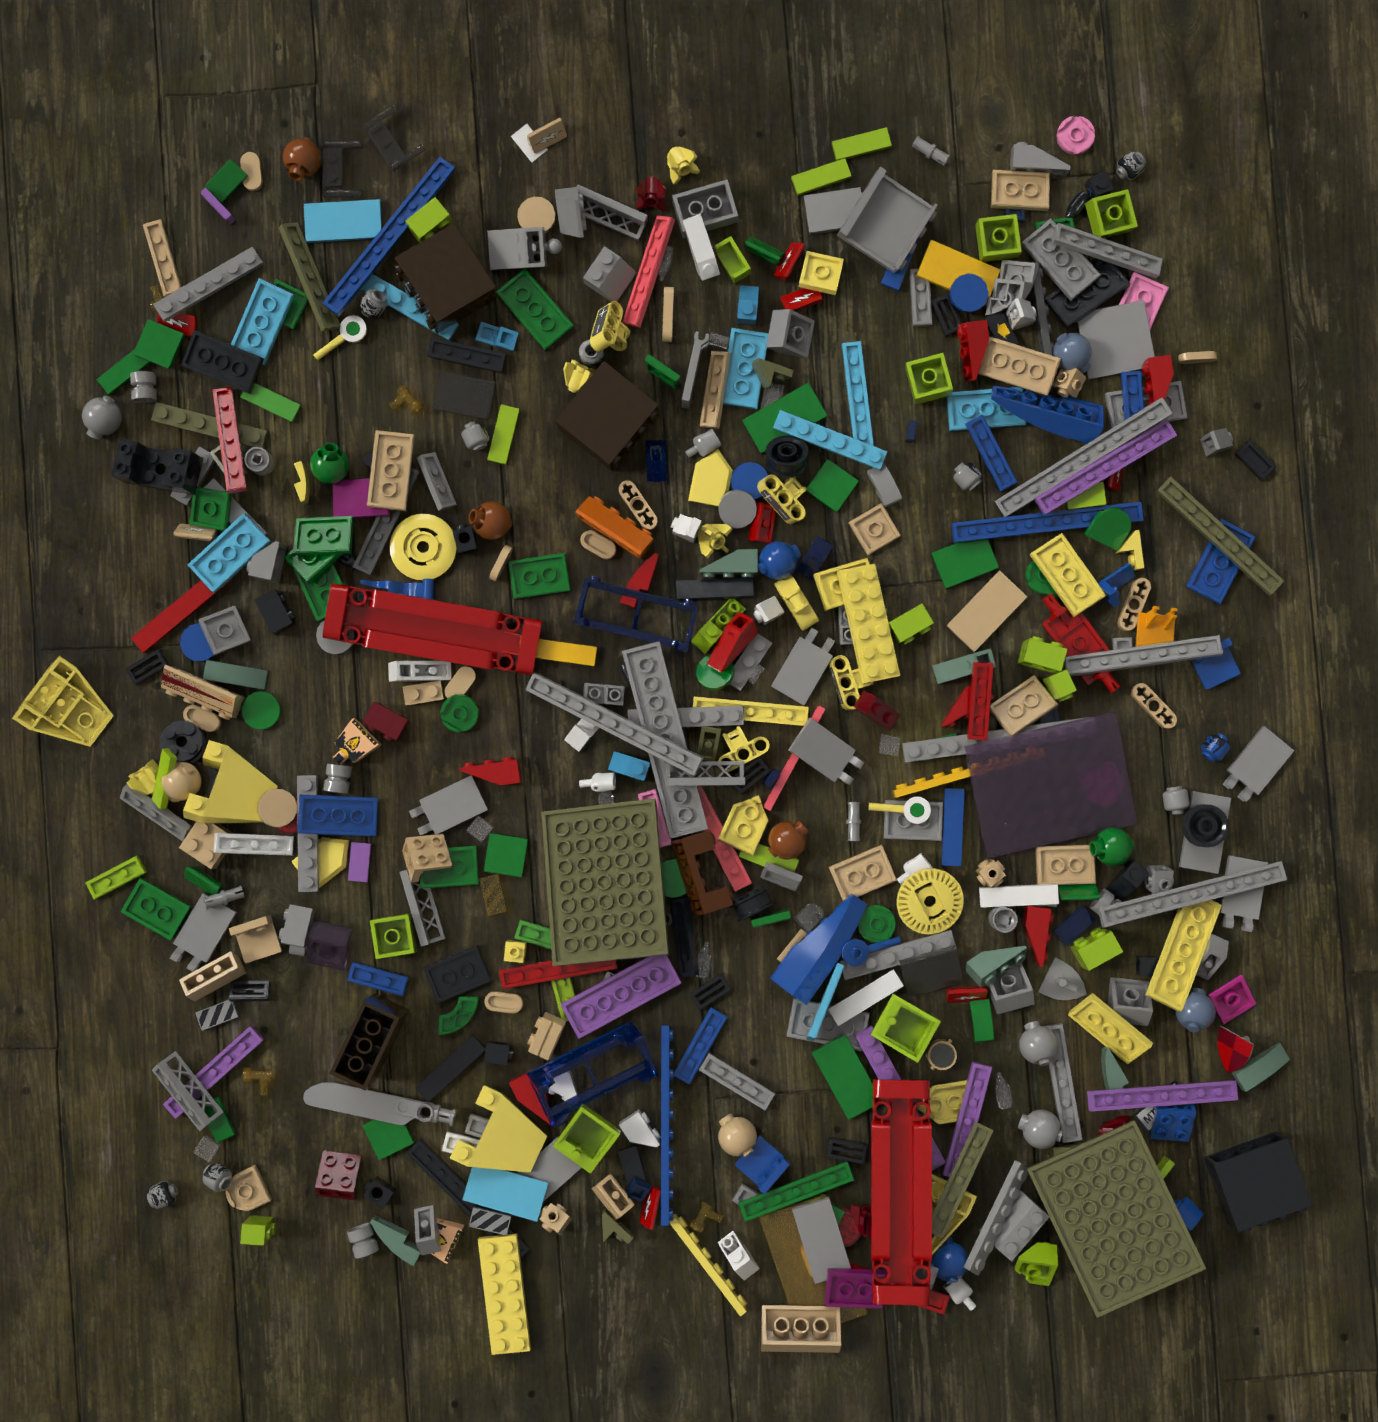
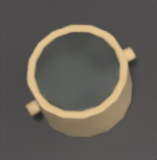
(941, 1054)

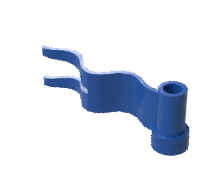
(421, 590)

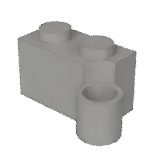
(297, 929)

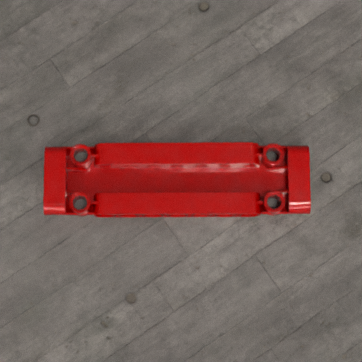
(431, 629)
(901, 1192)

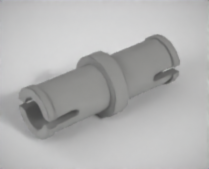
(931, 151)
(853, 821)
(223, 897)

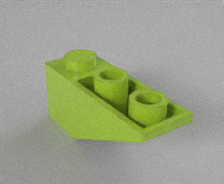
(713, 629)

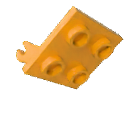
(1155, 628)

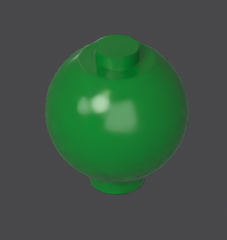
(329, 464)
(1112, 846)

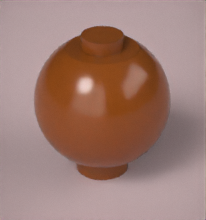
(301, 158)
(490, 520)
(787, 839)

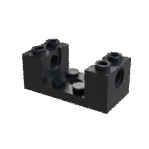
(140, 466)

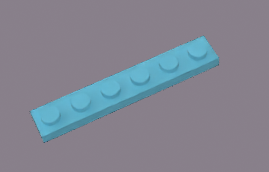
(402, 303)
(857, 392)
(830, 440)

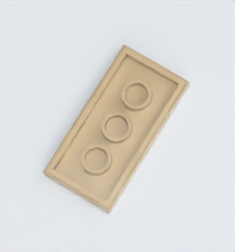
(1019, 366)
(390, 470)
(986, 611)

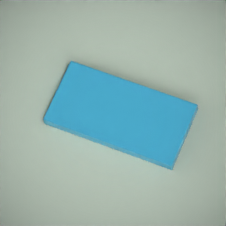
(342, 221)
(262, 319)
(742, 381)
(968, 405)
(229, 553)
(824, 1004)
(506, 1192)

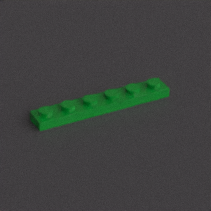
(795, 1191)

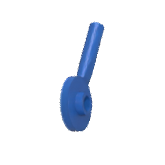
(857, 951)

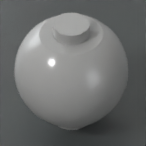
(101, 417)
(1038, 1044)
(1041, 1129)

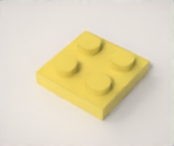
(821, 273)

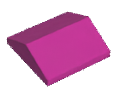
(1232, 999)

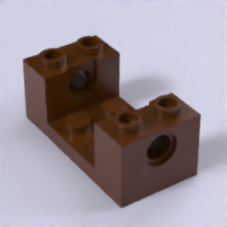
(700, 900)

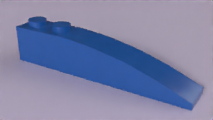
(1062, 416)
(816, 955)

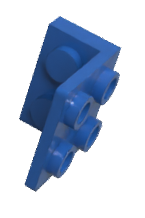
(1216, 669)
(1173, 1122)
(763, 1164)

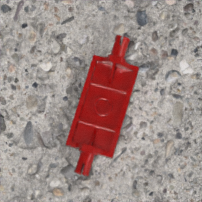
(1077, 637)

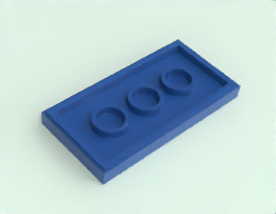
(1214, 570)
(337, 815)

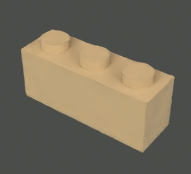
(212, 976)

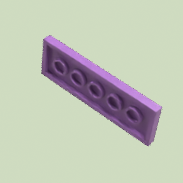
(620, 994)

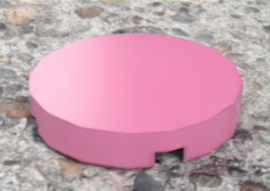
(1075, 135)

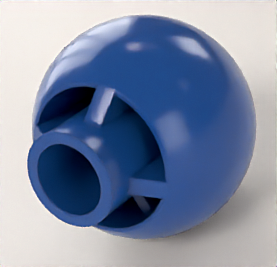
(778, 560)
(950, 1261)

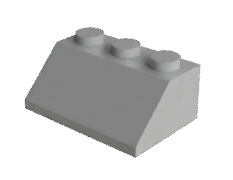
(1019, 1226)

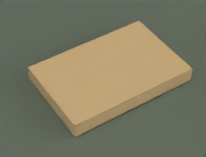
(1020, 190)
(1023, 706)
(1065, 865)
(863, 873)

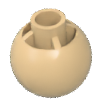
(181, 782)
(737, 1135)

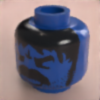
(1215, 747)

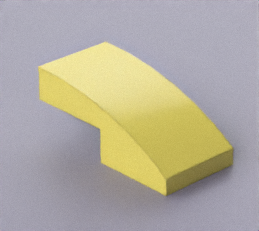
(303, 486)

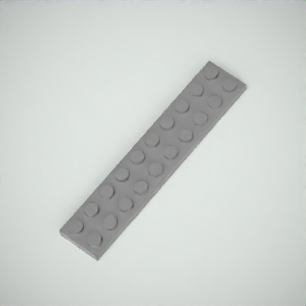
(660, 715)

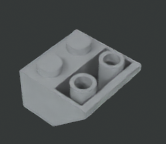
(570, 211)

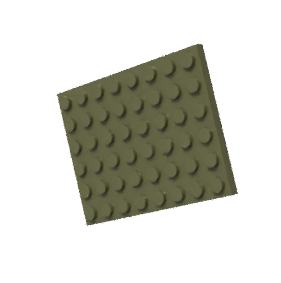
(604, 883)
(1116, 1218)

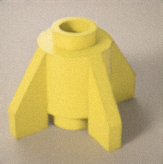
(681, 163)
(576, 375)
(712, 537)
(144, 778)

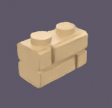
(546, 1036)
(613, 1196)

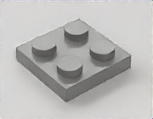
(224, 630)

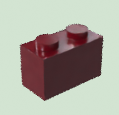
(876, 710)
(385, 721)

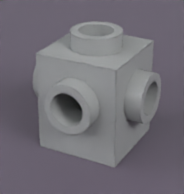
(1159, 879)

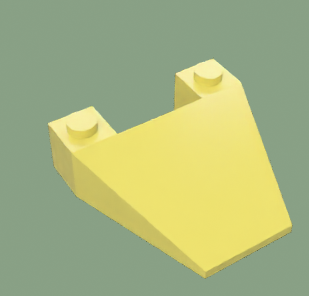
(234, 792)
(508, 1140)

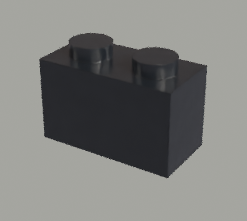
(275, 611)

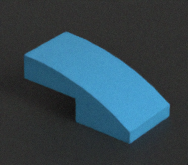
(496, 336)

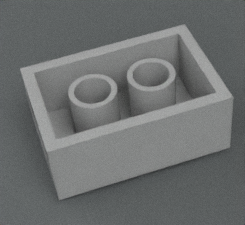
(711, 201)

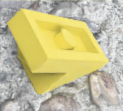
(1133, 545)

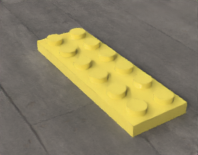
(868, 623)
(1183, 953)
(504, 1294)

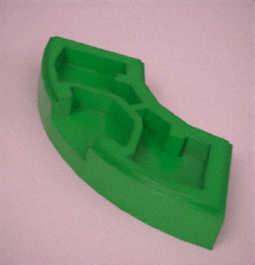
(459, 1016)

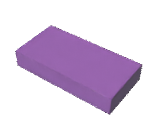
(218, 206)
(359, 862)

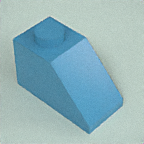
(747, 305)
(629, 766)

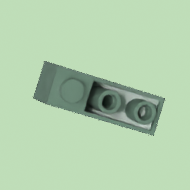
(739, 562)
(961, 666)
(990, 964)

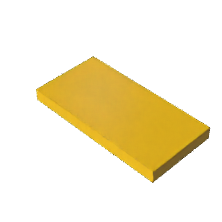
(944, 265)

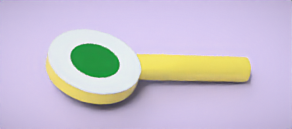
(352, 330)
(915, 809)

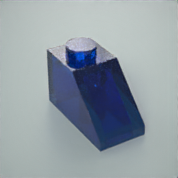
(656, 460)
(814, 558)

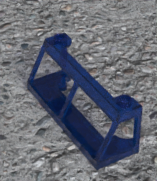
(594, 582)
(542, 1077)

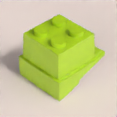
(905, 1028)
(587, 1138)

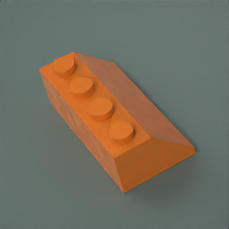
(615, 527)

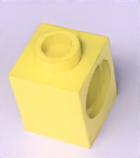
(515, 951)

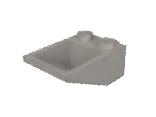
(517, 248)

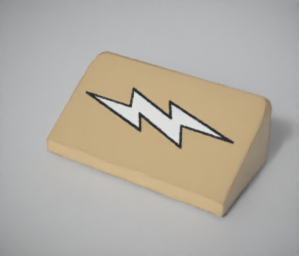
(546, 135)
(194, 532)

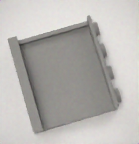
(887, 222)

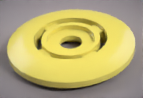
(406, 539)
(947, 895)

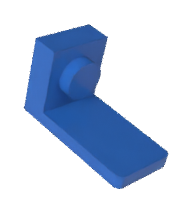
(1114, 581)

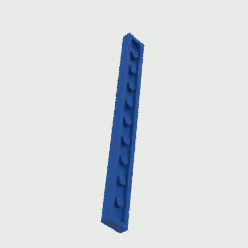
(387, 237)
(1036, 523)
(666, 1132)

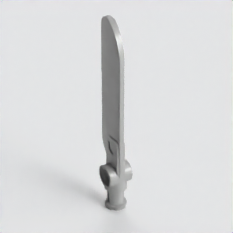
(374, 1104)

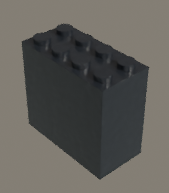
(1257, 1182)

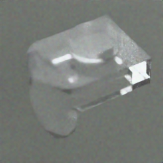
(809, 916)

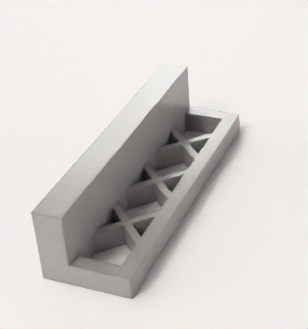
(615, 208)
(688, 781)
(417, 912)
(182, 1095)

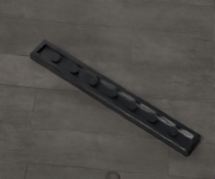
(450, 1182)

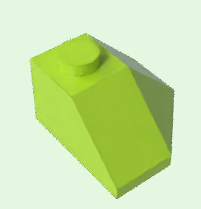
(1038, 1263)

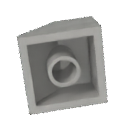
(609, 275)
(790, 333)
(268, 563)
(1011, 990)
(1129, 1000)

